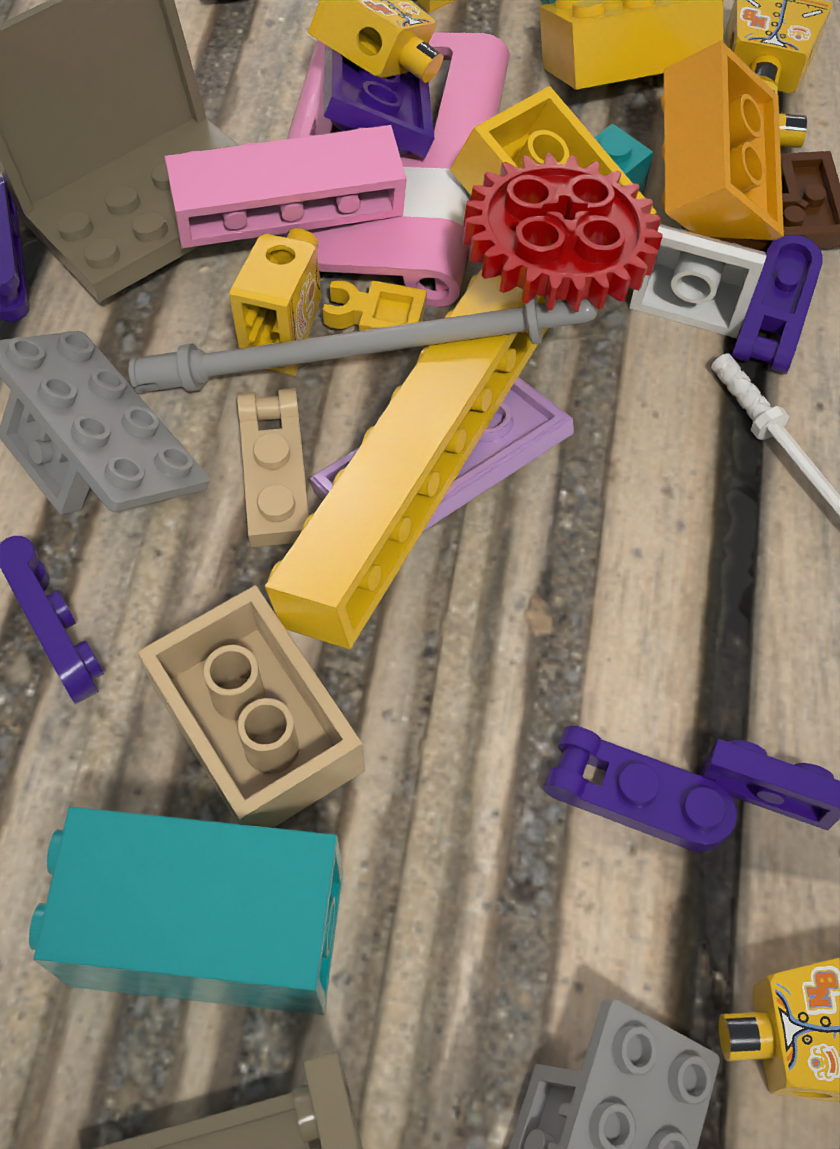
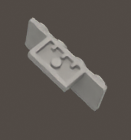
(86, 428)
(633, 1091)

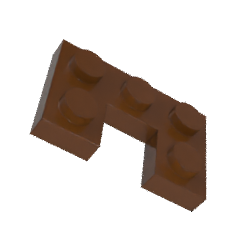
(808, 200)

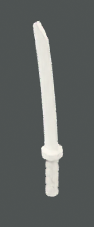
(771, 422)

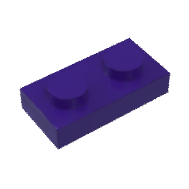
(795, 790)

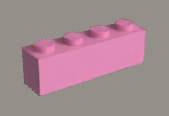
(286, 185)

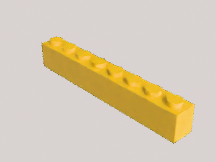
(398, 477)

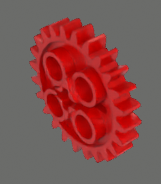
(561, 232)

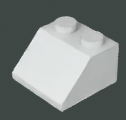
(700, 281)

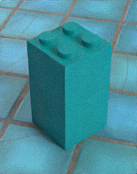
(190, 910)

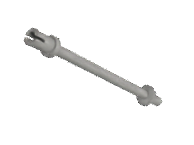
(193, 367)

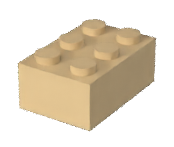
(253, 711)

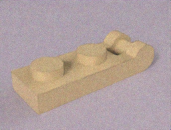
(273, 468)

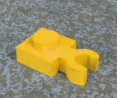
(379, 308)

